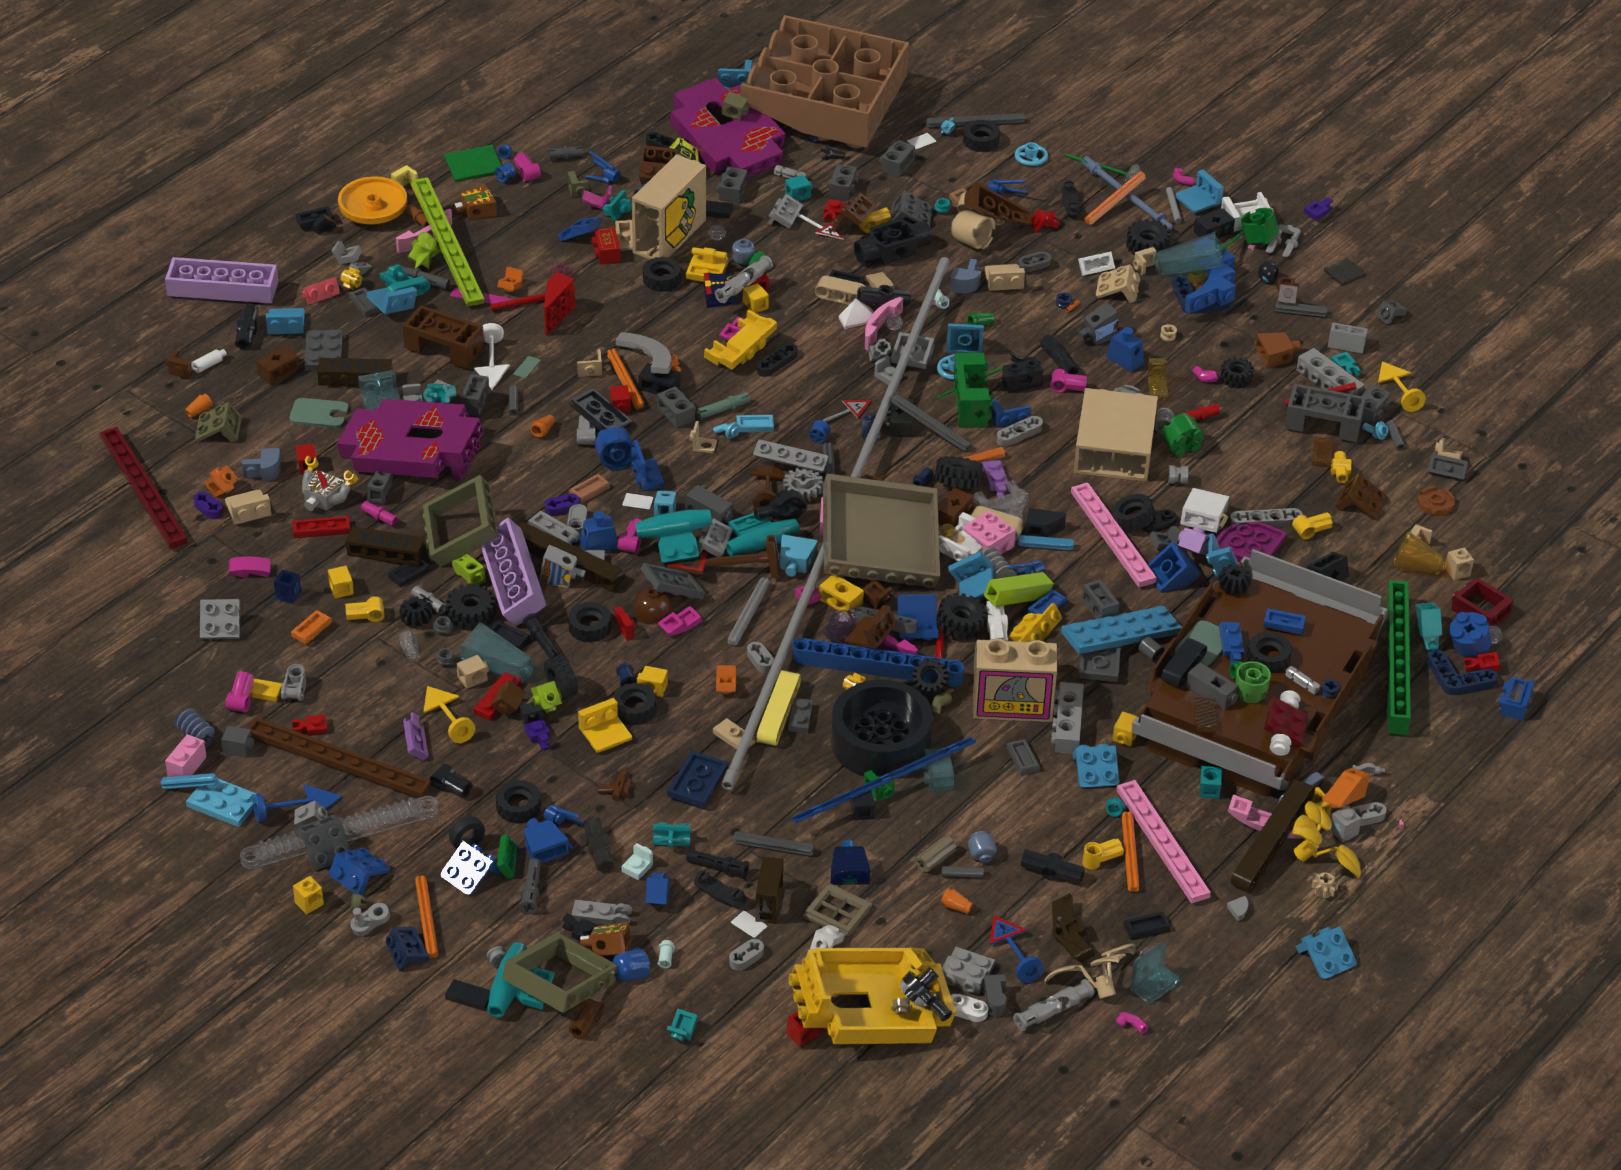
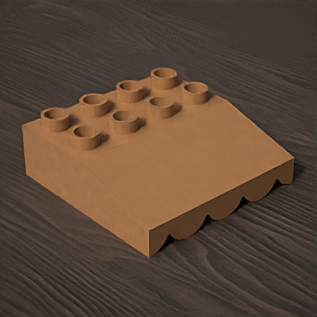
(827, 80)

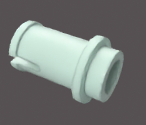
(941, 301)
(666, 949)

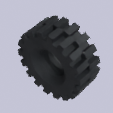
(1147, 235)
(958, 472)
(955, 607)
(467, 616)

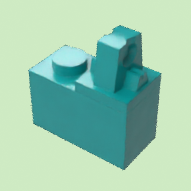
(1429, 624)

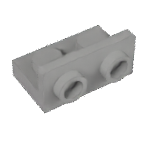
(785, 211)
(714, 538)

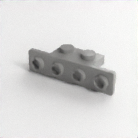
(790, 456)

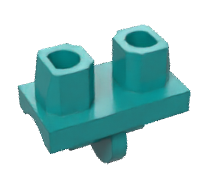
(618, 205)
(394, 275)
(439, 393)
(671, 834)

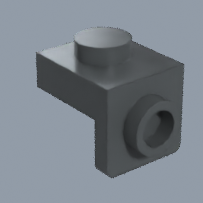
(1162, 540)

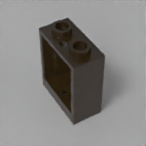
(769, 890)

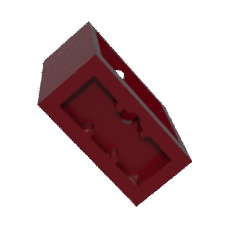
(1502, 602)

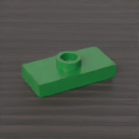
(507, 856)

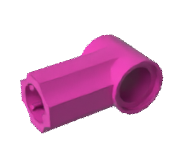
(527, 168)
(1063, 381)
(629, 540)
(240, 697)

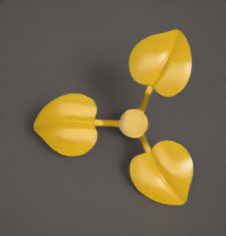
(1307, 829)

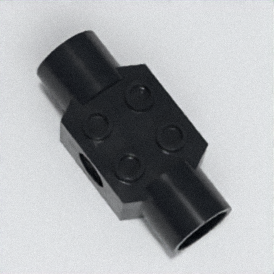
(892, 241)

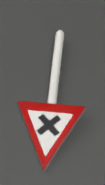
(826, 230)

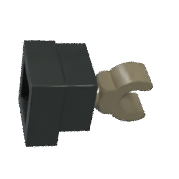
(530, 712)

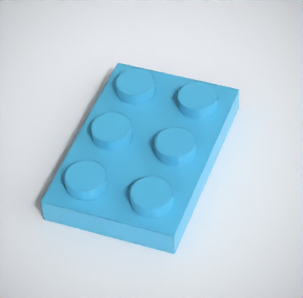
(223, 802)

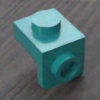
(683, 1025)

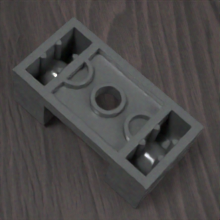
(1342, 408)

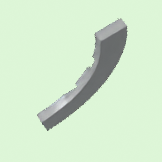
(651, 347)

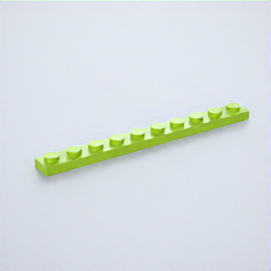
(447, 242)

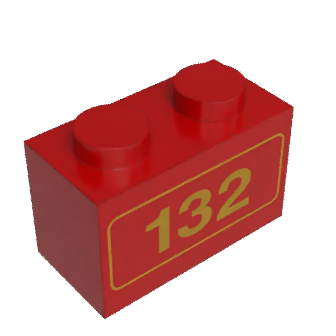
(606, 245)

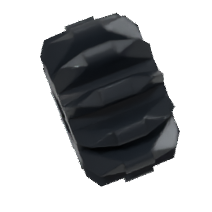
(1234, 579)
(415, 612)

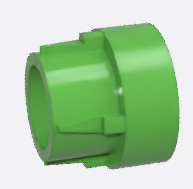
(1252, 681)

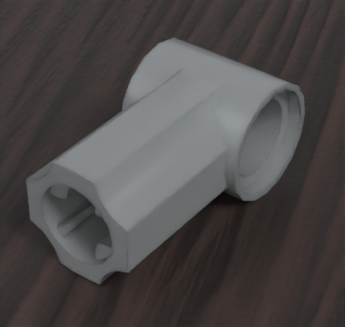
(879, 350)
(586, 432)

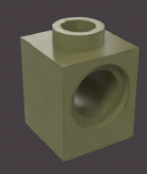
(735, 106)

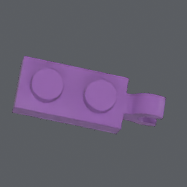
(995, 477)
(415, 737)

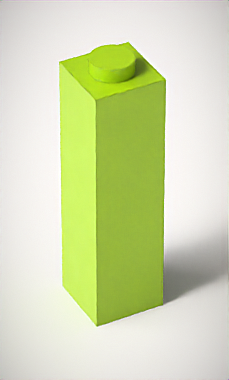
(1018, 589)

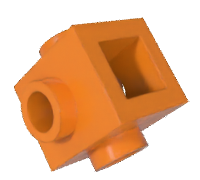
(221, 481)

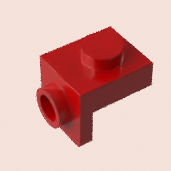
(1044, 218)

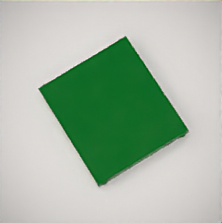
(472, 163)

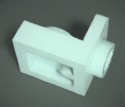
(639, 862)

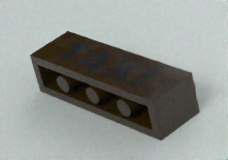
(346, 370)
(385, 546)

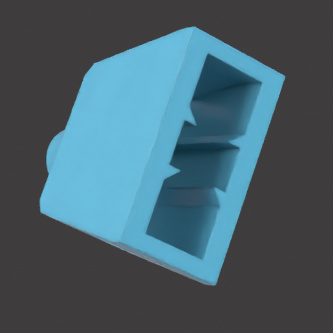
(664, 502)
(797, 554)

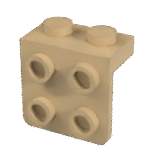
(1004, 277)
(1117, 280)
(248, 506)

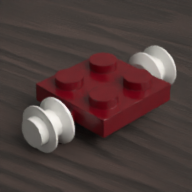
(1285, 722)

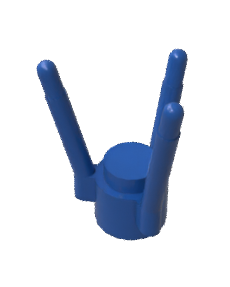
(610, 172)
(996, 186)
(1031, 567)
(558, 815)

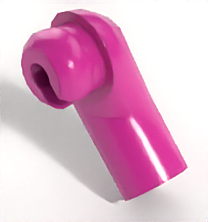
(1181, 178)
(1205, 376)
(1134, 1020)

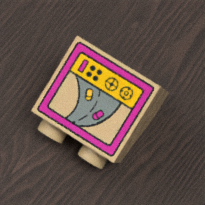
(1014, 680)

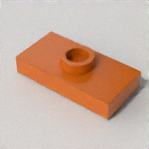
(311, 627)

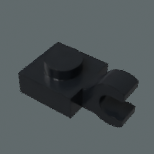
(577, 928)

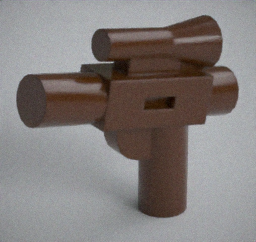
(618, 787)

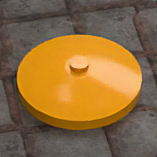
(372, 200)

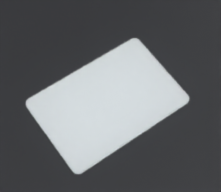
(922, 140)
(637, 501)
(748, 924)

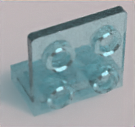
(377, 387)
(1151, 976)

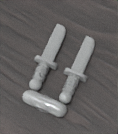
(1290, 243)

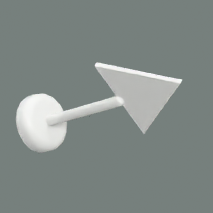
(492, 334)

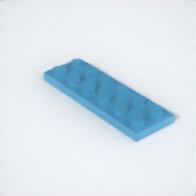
(1121, 629)

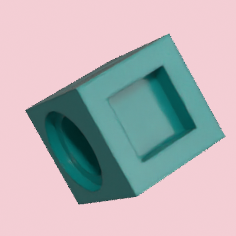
(798, 188)
(1210, 782)

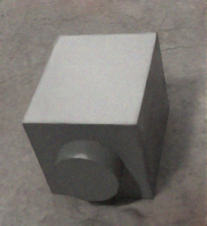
(237, 741)

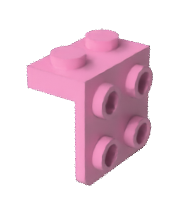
(991, 532)

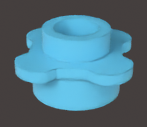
(947, 127)

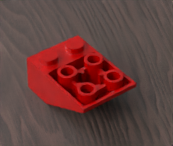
(558, 300)

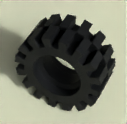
(1243, 377)
(927, 666)

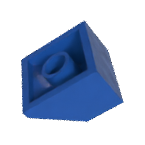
(1173, 568)

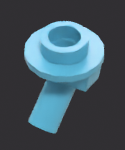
(730, 429)
(1378, 432)

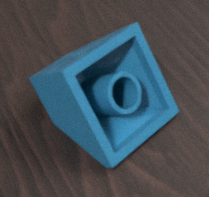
(964, 338)

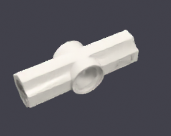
(997, 622)

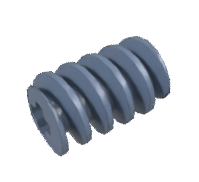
(194, 725)

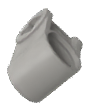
(294, 683)

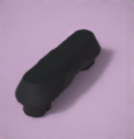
(1070, 199)
(716, 889)

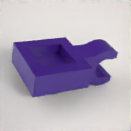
(1318, 209)
(538, 732)

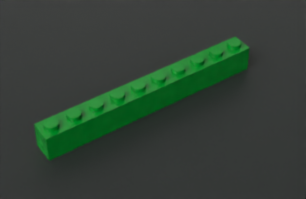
(1398, 658)

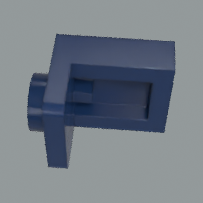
(866, 423)

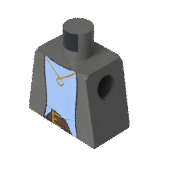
(1100, 325)

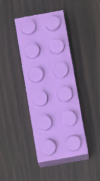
(221, 280)
(513, 573)

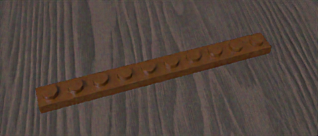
(339, 758)

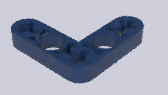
(1180, 280)
(1483, 678)

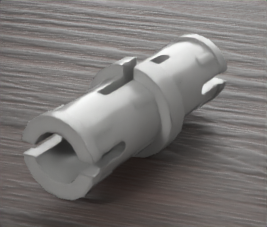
(437, 605)

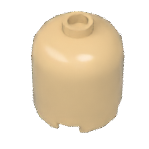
(973, 229)

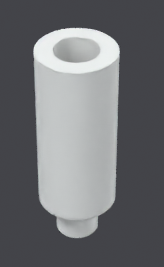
(208, 360)

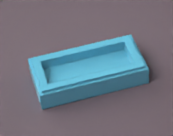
(755, 423)

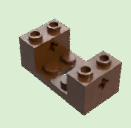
(462, 336)

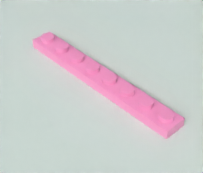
(1113, 535)
(1163, 841)

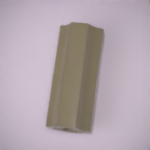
(935, 854)

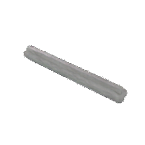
(748, 611)

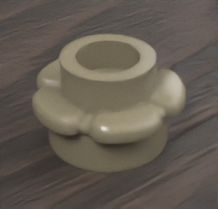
(901, 1006)

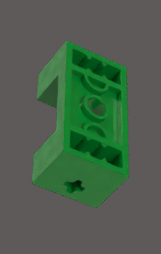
(970, 394)

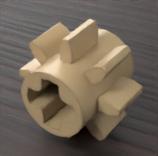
(1325, 885)

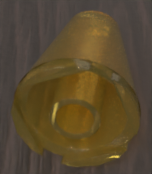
(1418, 556)

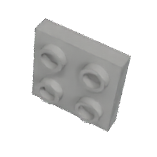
(220, 619)

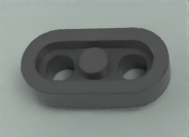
(1035, 261)

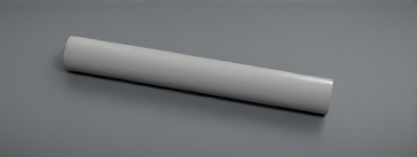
(1173, 205)

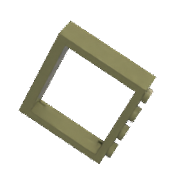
(471, 540)
(518, 972)

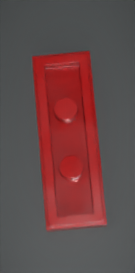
(321, 527)

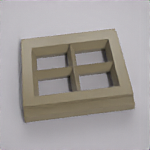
(847, 898)

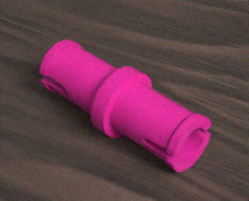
(379, 513)

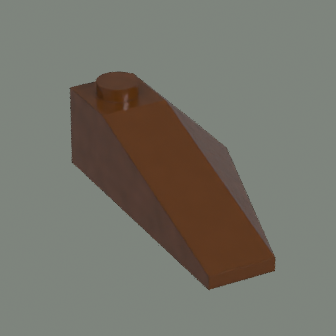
(991, 204)

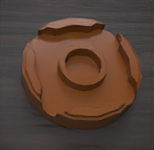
(1436, 501)

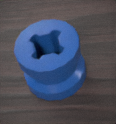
(505, 172)
(819, 431)

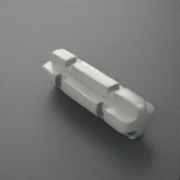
(787, 172)
(1303, 680)

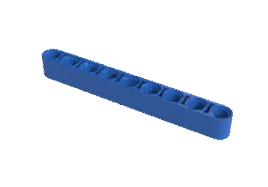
(870, 661)

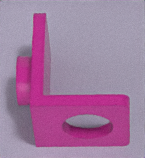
(595, 200)

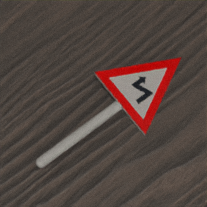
(855, 406)

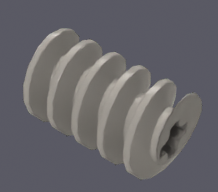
(999, 564)

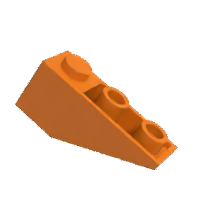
(1348, 788)

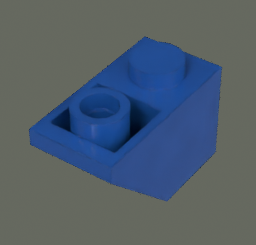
(658, 888)

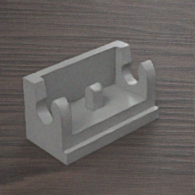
(1347, 338)

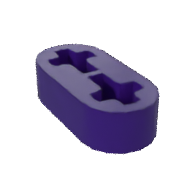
(560, 504)
(205, 507)

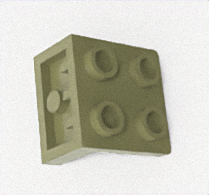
(223, 419)

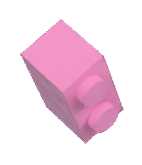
(186, 757)

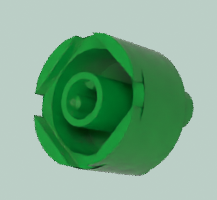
(1259, 226)
(1182, 434)

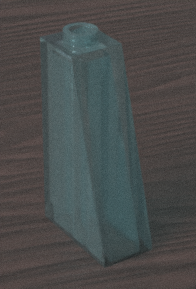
(1191, 256)
(497, 652)

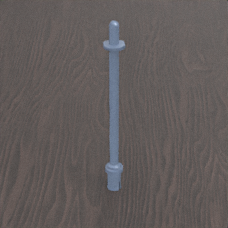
(1096, 169)

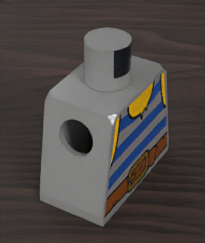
(559, 568)

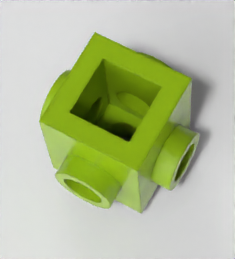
(547, 696)

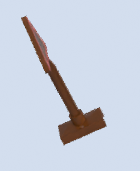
(698, 565)

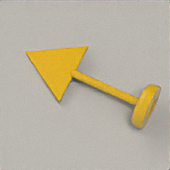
(1413, 398)
(461, 728)

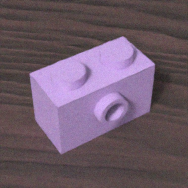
(1194, 540)

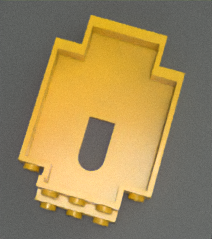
(868, 972)

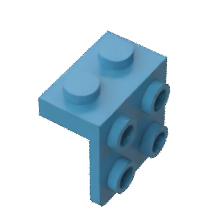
(734, 77)
(1203, 195)
(393, 301)
(285, 321)
(1219, 557)
(973, 574)
(1096, 765)
(1328, 951)

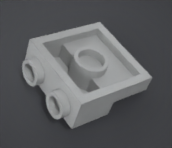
(921, 353)
(967, 970)

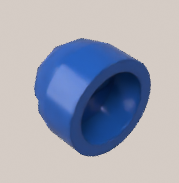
(506, 152)

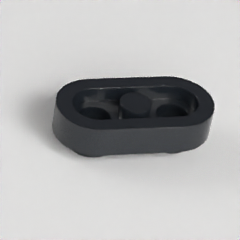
(1163, 520)

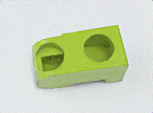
(469, 569)

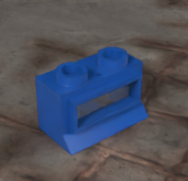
(1516, 697)

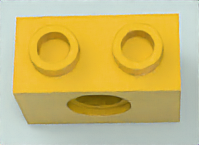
(840, 593)

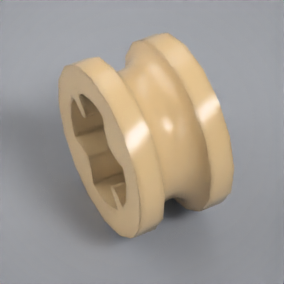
(1168, 332)

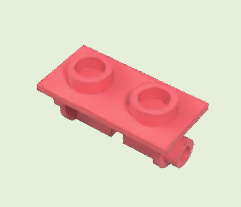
(321, 290)

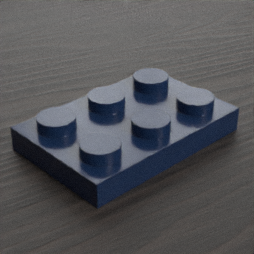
(697, 779)

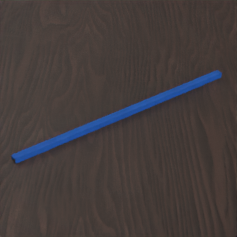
(883, 779)

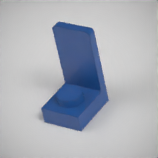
(1008, 417)

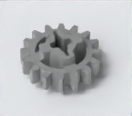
(805, 482)

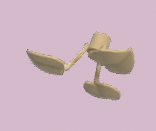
(1104, 983)

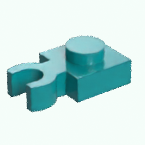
(1346, 362)

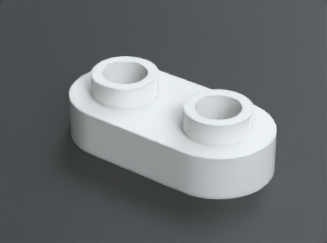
(966, 1008)

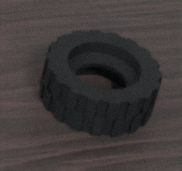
(977, 143)
(661, 283)
(1130, 504)
(589, 610)
(1272, 641)
(561, 672)
(637, 692)
(518, 814)

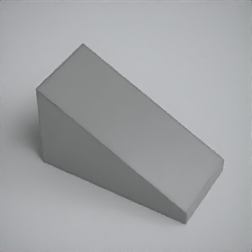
(361, 266)

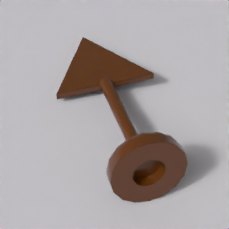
(768, 470)

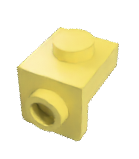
(404, 175)

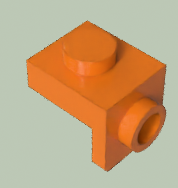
(512, 279)
(726, 679)

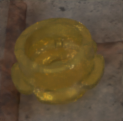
(1196, 276)
(947, 531)

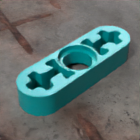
(418, 283)

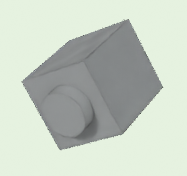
(1345, 824)

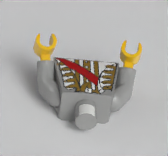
(324, 489)

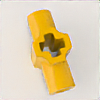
(1341, 467)

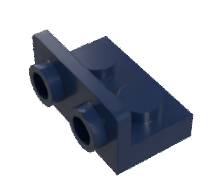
(406, 947)

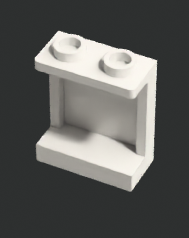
(1239, 209)
(1204, 510)
(962, 544)

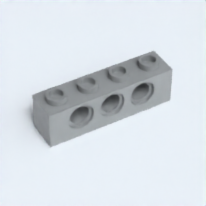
(1325, 372)
(1068, 717)

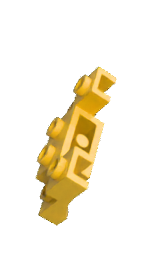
(744, 343)

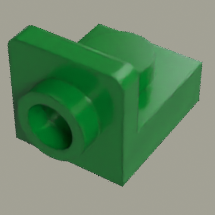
(881, 792)

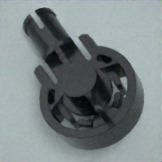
(783, 507)
(920, 993)

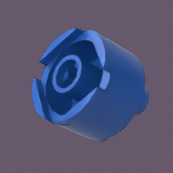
(614, 448)
(1470, 634)

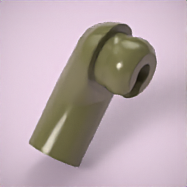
(940, 700)

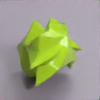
(423, 250)

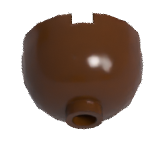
(652, 605)

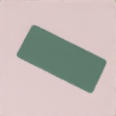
(526, 367)

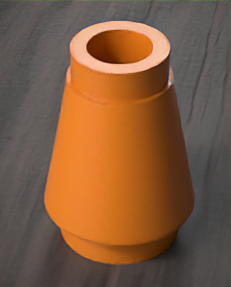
(199, 405)
(541, 426)
(954, 900)

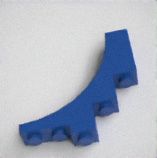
(1218, 287)

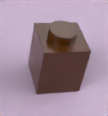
(508, 698)

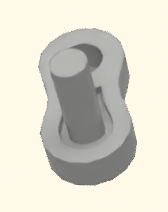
(365, 922)

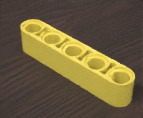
(778, 708)

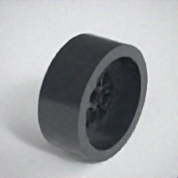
(880, 727)

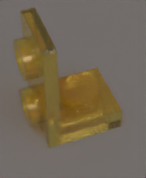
(1157, 377)

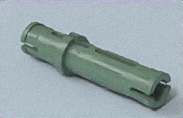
(729, 403)

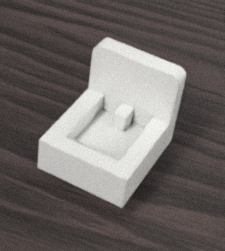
(827, 937)

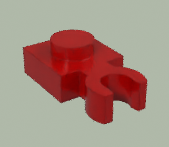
(832, 209)
(626, 624)
(1484, 661)
(312, 725)

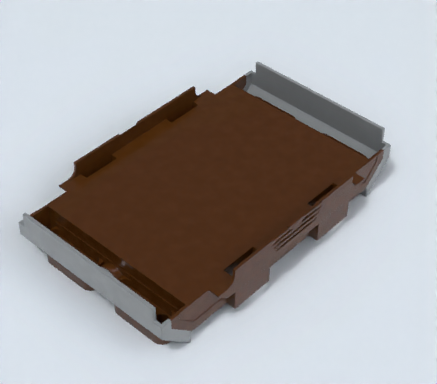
(1334, 645)

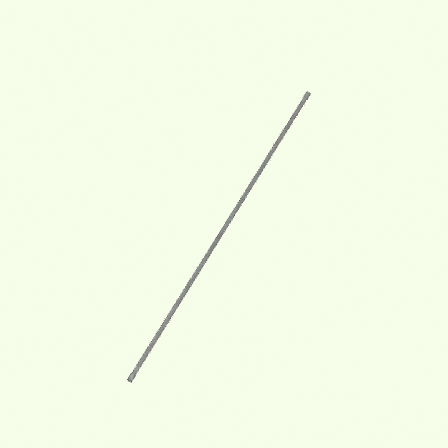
(732, 773)

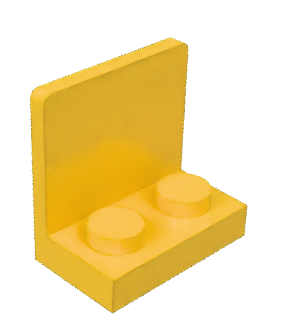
(602, 726)

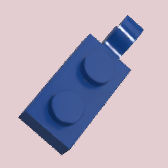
(1231, 640)

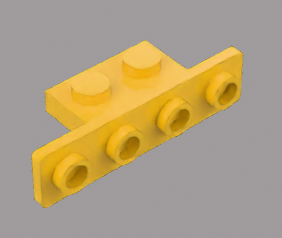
(1036, 625)

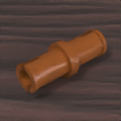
(417, 215)

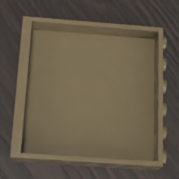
(881, 531)

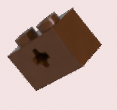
(277, 365)
(953, 506)

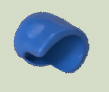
(632, 965)

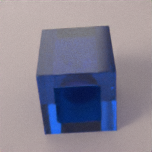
(287, 586)

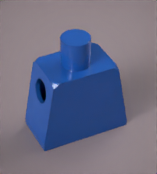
(1126, 350)
(599, 533)
(544, 840)

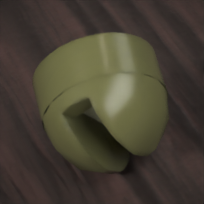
(356, 901)

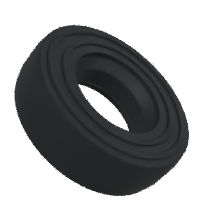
(463, 826)

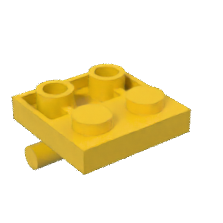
(706, 261)

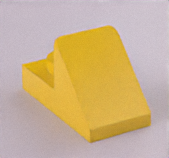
(917, 961)

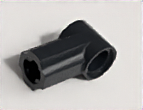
(447, 778)

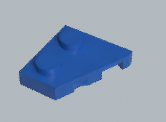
(580, 227)

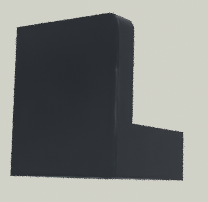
(863, 806)

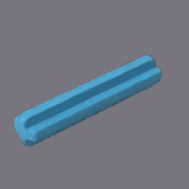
(1045, 542)
(189, 781)

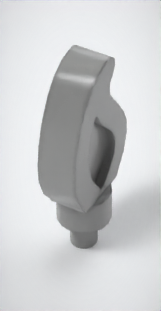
(1369, 768)

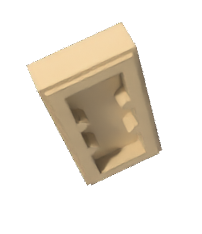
(730, 733)

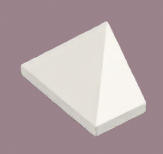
(1096, 263)
(855, 314)

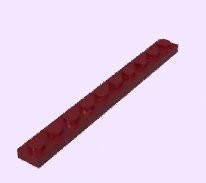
(143, 488)

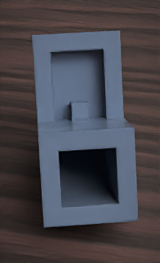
(966, 279)
(267, 467)

